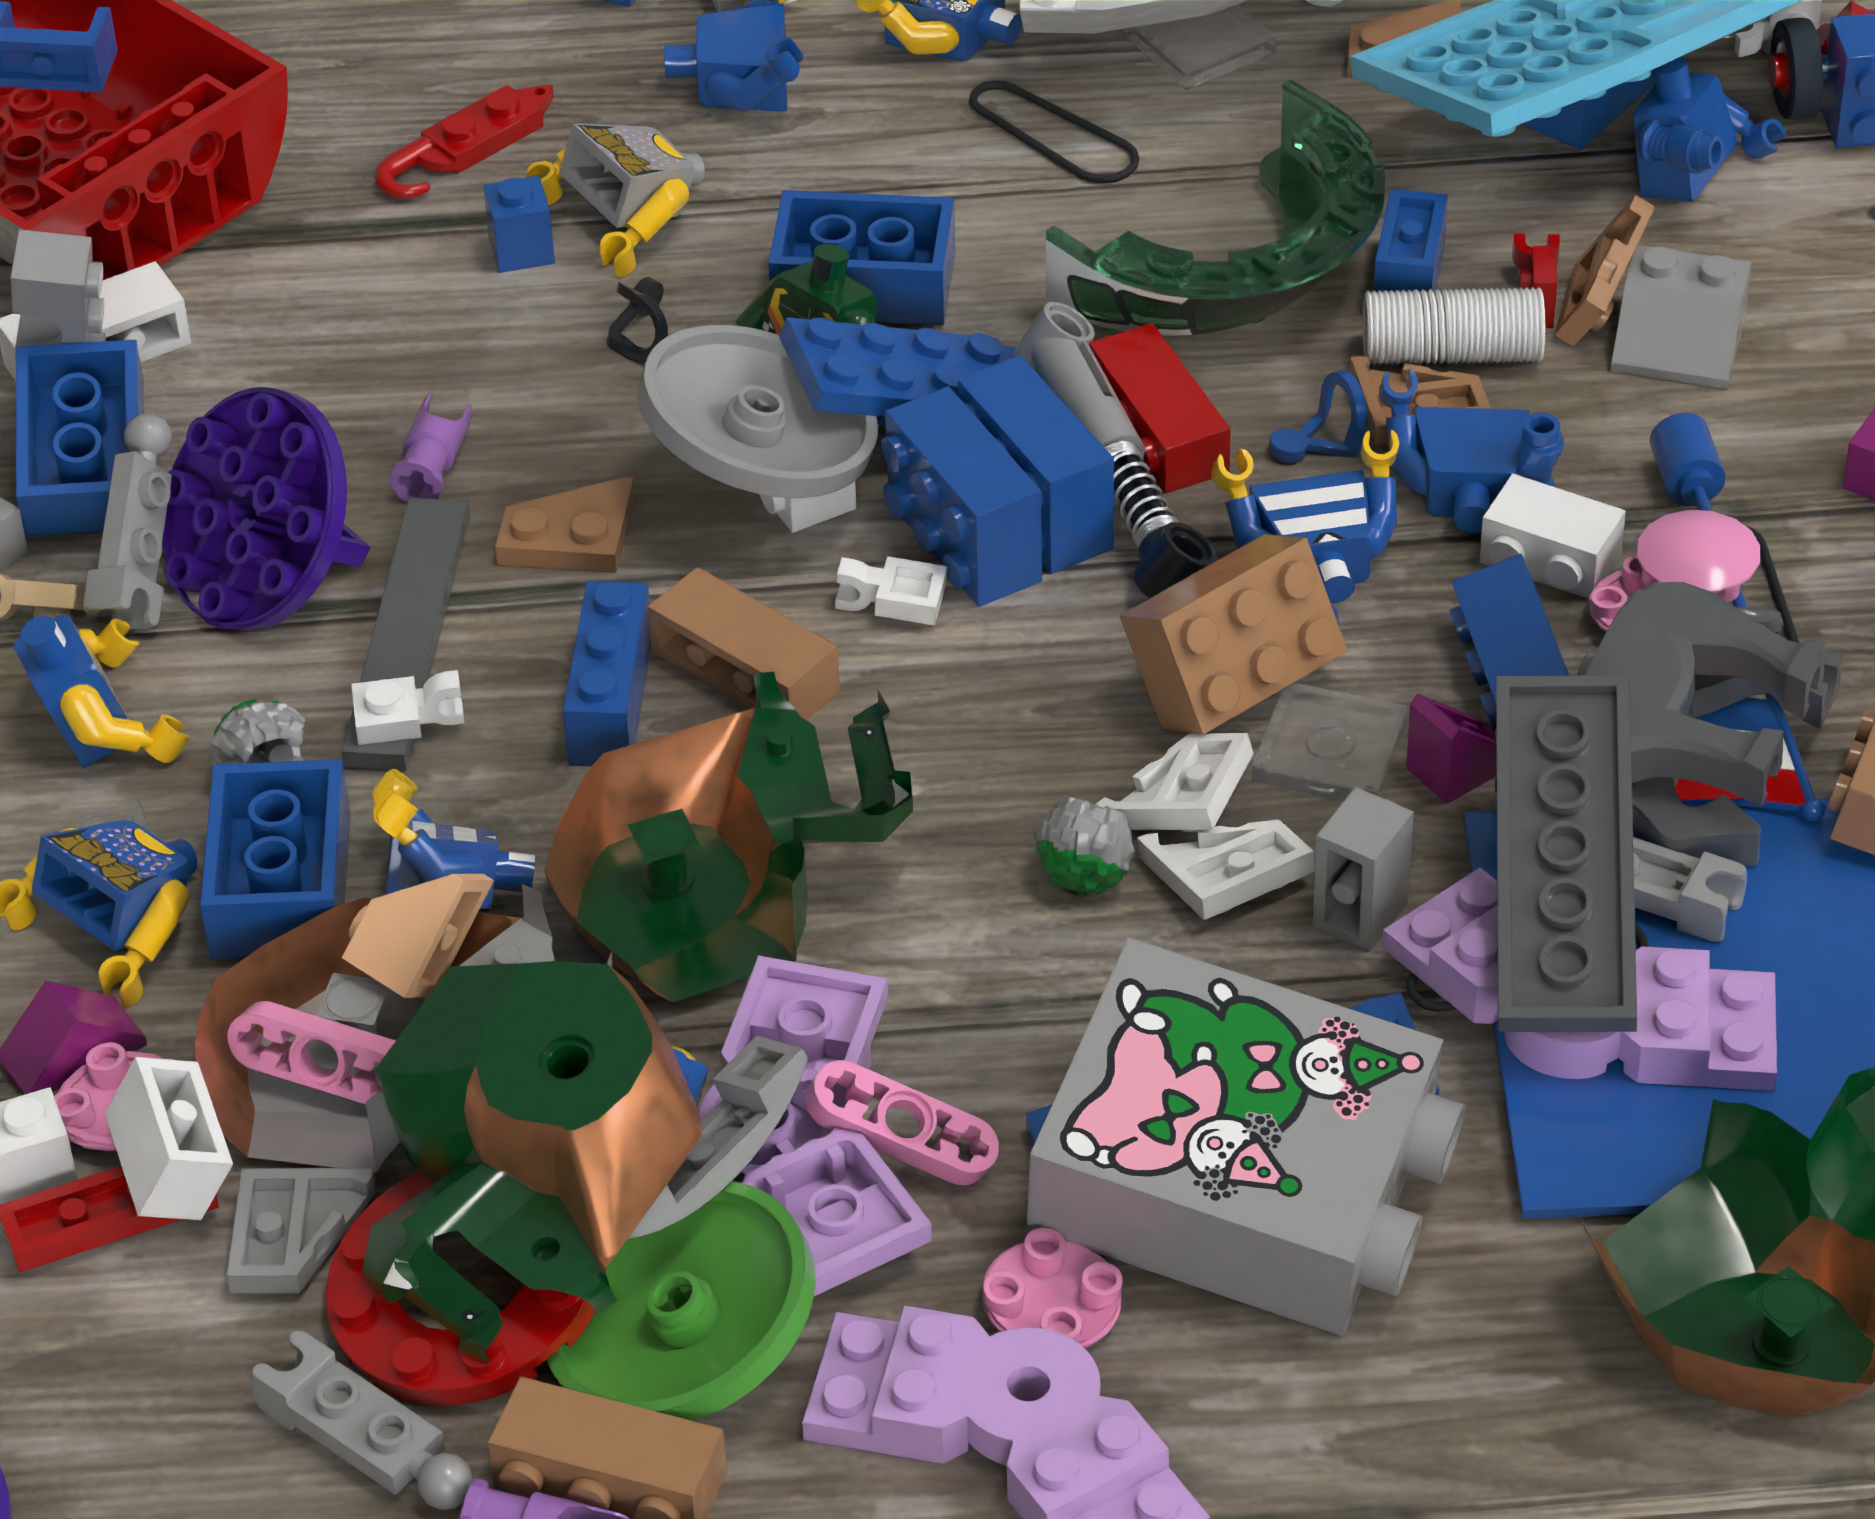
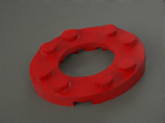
(425, 1362)

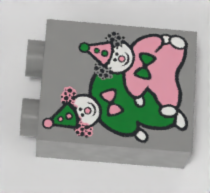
(1243, 1138)

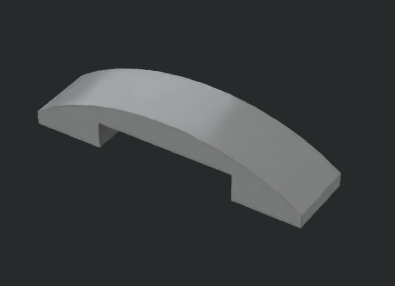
(754, 1097)

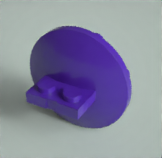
(257, 510)

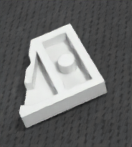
(1187, 784)
(1229, 864)

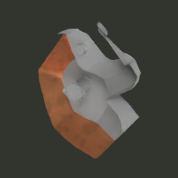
(307, 973)

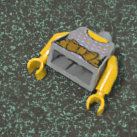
(628, 177)

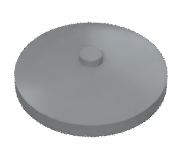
(742, 417)

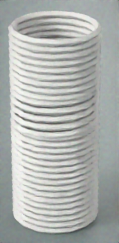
(1470, 329)

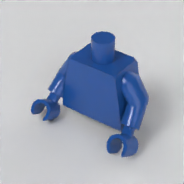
(739, 58)

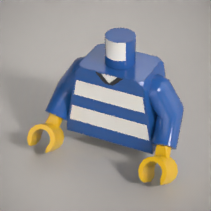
(1338, 513)
(429, 850)

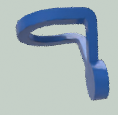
(1292, 445)

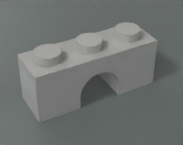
(56, 289)

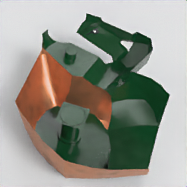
(694, 841)

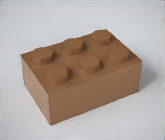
(1233, 633)

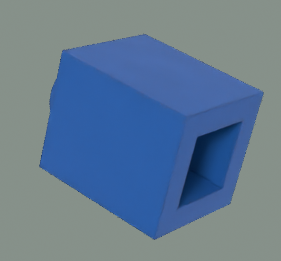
(519, 224)

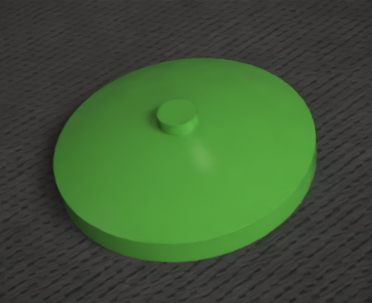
(697, 1309)

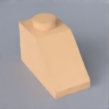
(416, 932)

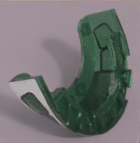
(1328, 206)

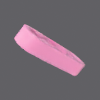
(294, 1060)
(955, 1124)

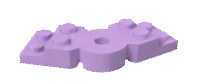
(1691, 1019)
(826, 1179)
(1013, 1395)

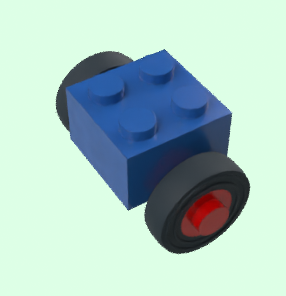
(1835, 82)

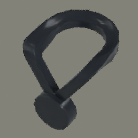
(645, 301)

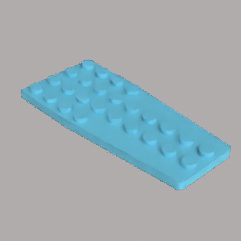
(1539, 55)

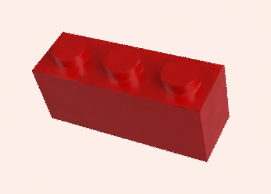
(1165, 406)

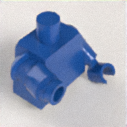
(1690, 130)
(1467, 454)

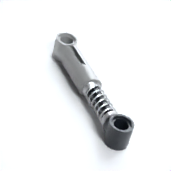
(1062, 357)

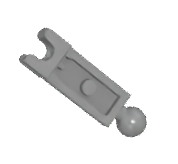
(133, 528)
(1688, 888)
(360, 1424)

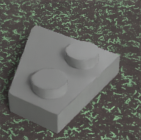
(291, 1224)

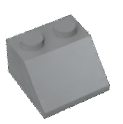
(1681, 316)

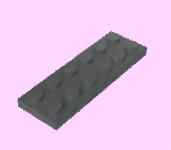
(1565, 855)

